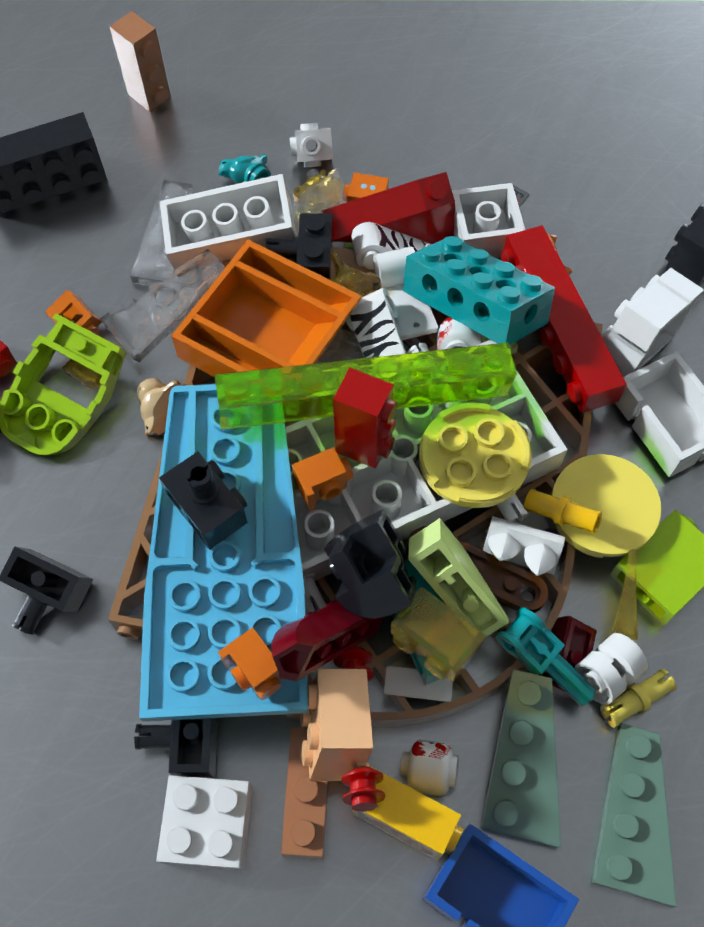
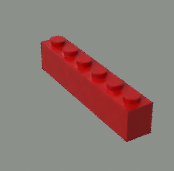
(570, 333)

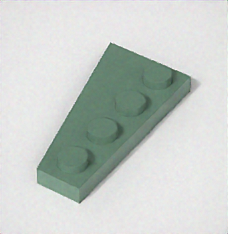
(524, 771)
(634, 829)

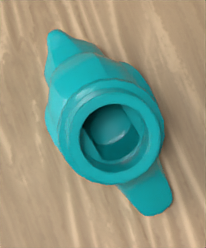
(244, 168)

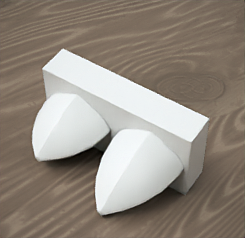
(524, 545)

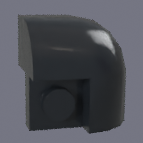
(371, 567)

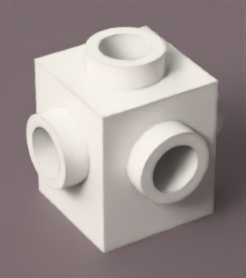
(323, 147)

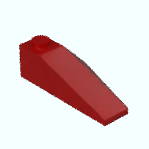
(416, 209)

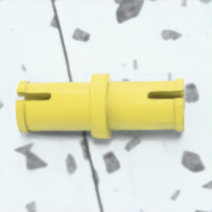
(638, 697)

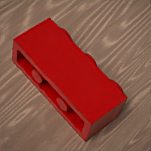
(364, 418)

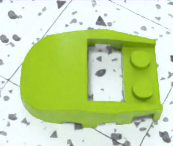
(44, 418)

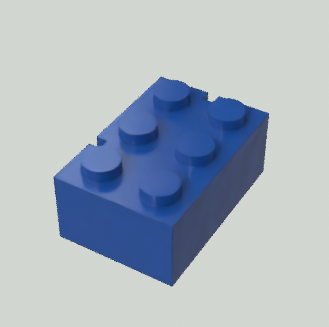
(496, 887)

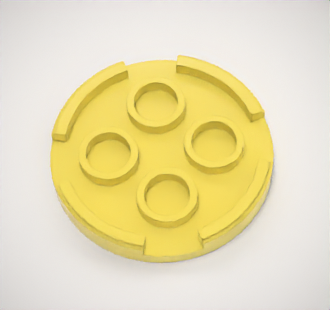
(474, 455)
(623, 495)

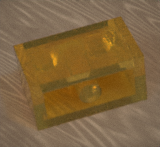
(436, 635)

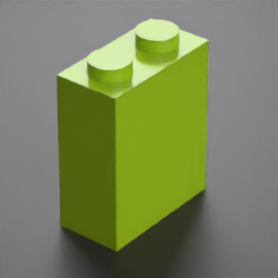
(668, 567)

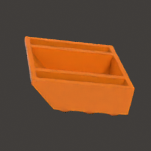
(263, 315)

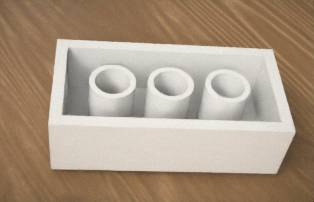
(226, 219)

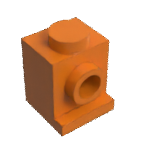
(74, 308)
(321, 476)
(252, 664)

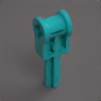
(539, 652)

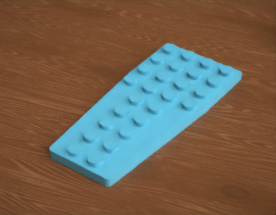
(210, 597)

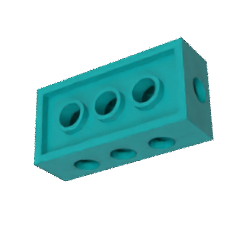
(478, 290)

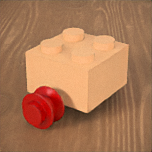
(341, 729)

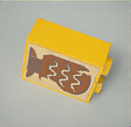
(414, 819)

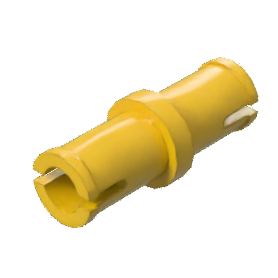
(563, 511)

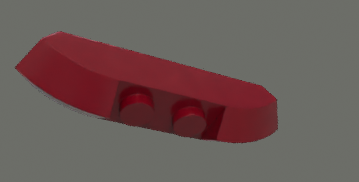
(318, 639)

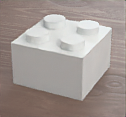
(487, 216)
(205, 823)

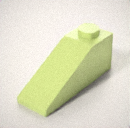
(455, 577)

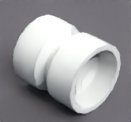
(613, 667)

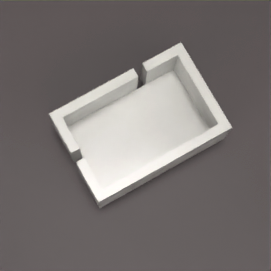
(650, 319)
(667, 411)

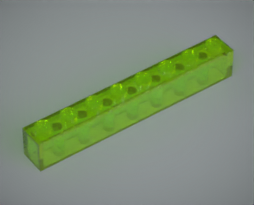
(417, 377)

